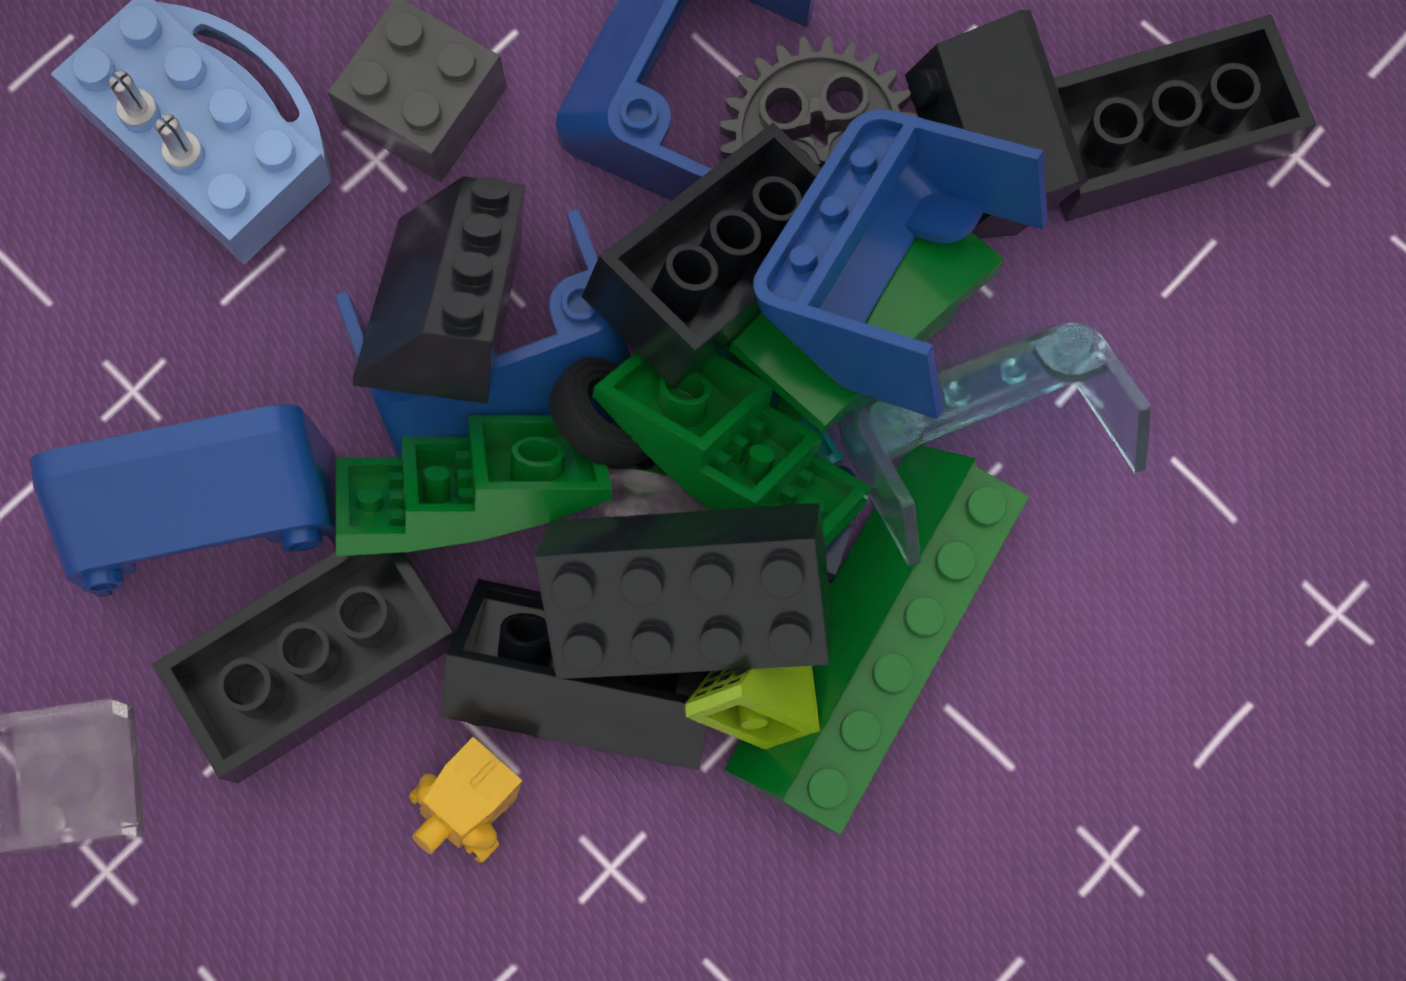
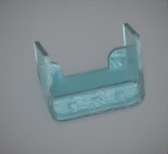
(986, 385)

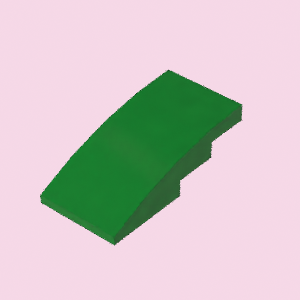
(915, 304)
(727, 441)
(464, 488)

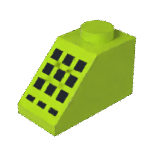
(758, 704)

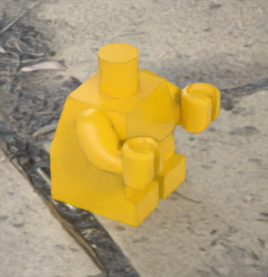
(465, 801)

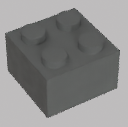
(418, 88)

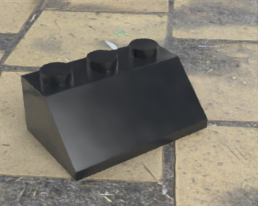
(1001, 87)

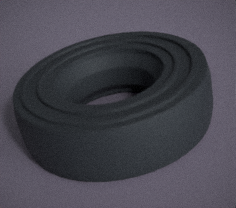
(582, 424)

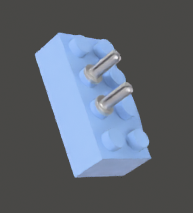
(200, 120)

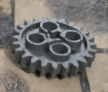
(809, 83)

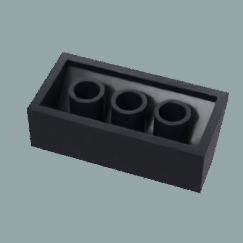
(445, 293)
(506, 680)

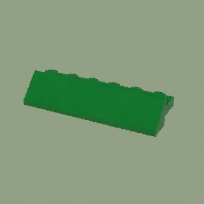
(887, 635)

